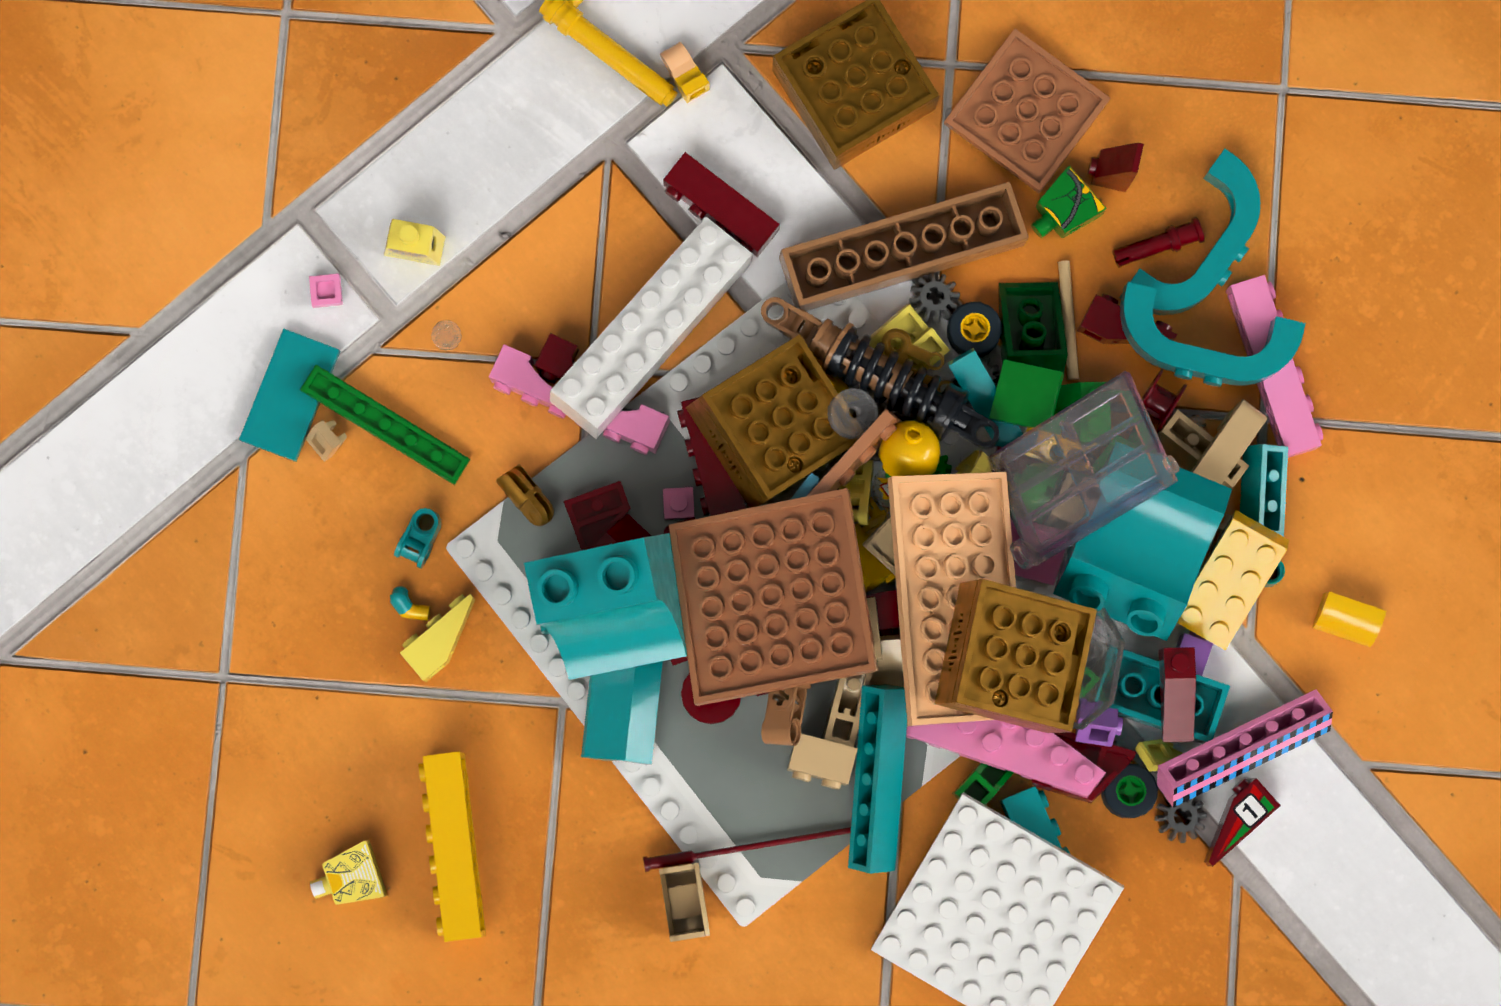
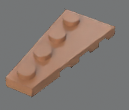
(858, 454)

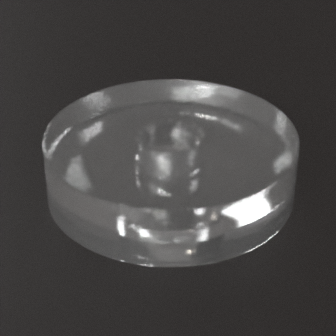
(839, 415)

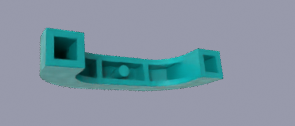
(1242, 192)
(1188, 360)

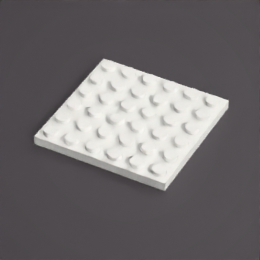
(996, 912)

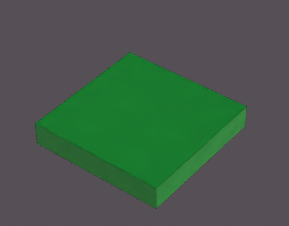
(1025, 394)

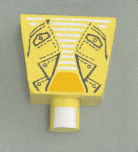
(351, 876)

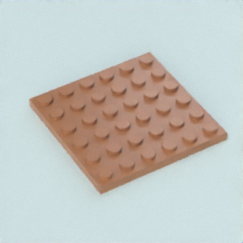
(772, 597)

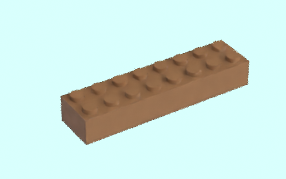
(903, 247)

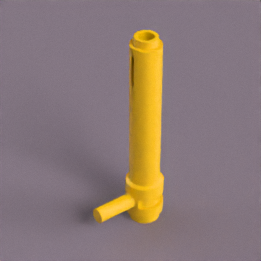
(572, 23)

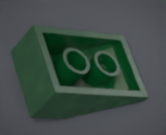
(1032, 324)

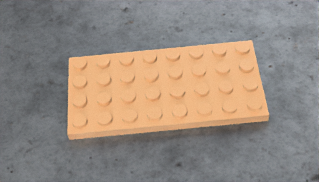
(943, 535)

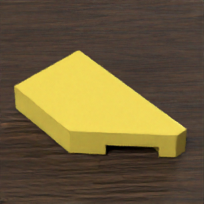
(1156, 753)

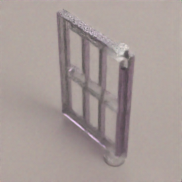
(1082, 470)

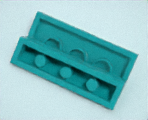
(622, 714)

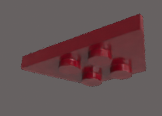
(1109, 759)

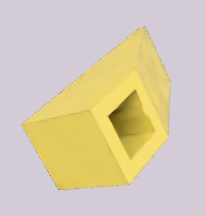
(435, 647)

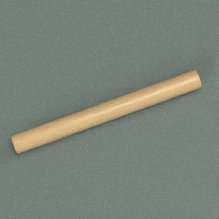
(1068, 319)

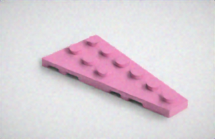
(1015, 749)

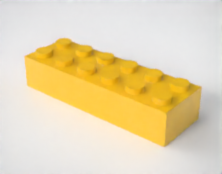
(453, 846)

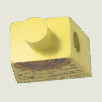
(414, 242)

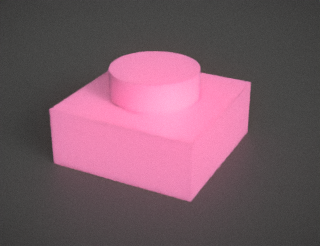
(326, 290)
(678, 503)

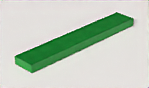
(385, 424)

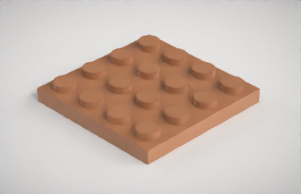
(1026, 110)

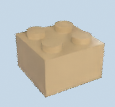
(822, 760)

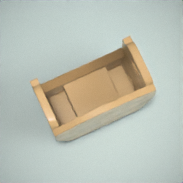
(684, 902)

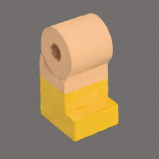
(684, 72)

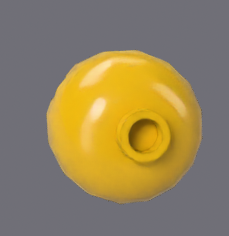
(910, 450)

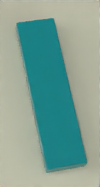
(974, 377)

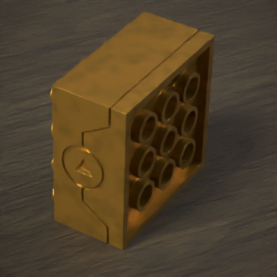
(855, 82)
(771, 422)
(1015, 656)

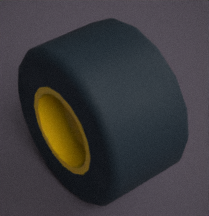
(979, 321)

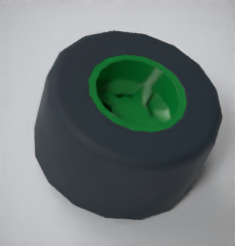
(1140, 789)

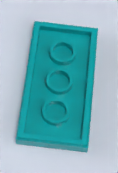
(280, 410)

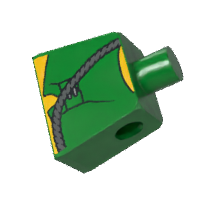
(1067, 206)

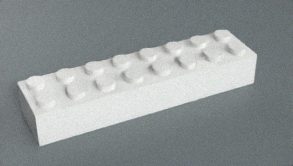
(650, 327)

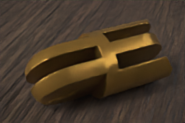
(526, 496)

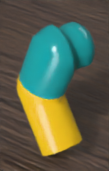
(404, 606)

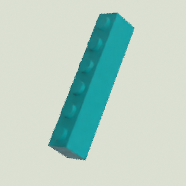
(878, 779)

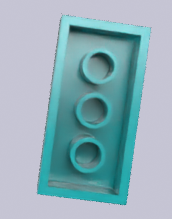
(1140, 701)

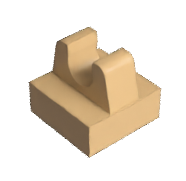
(324, 440)

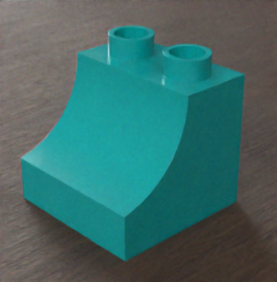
(1147, 557)
(610, 605)

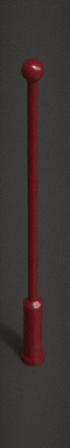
(689, 856)

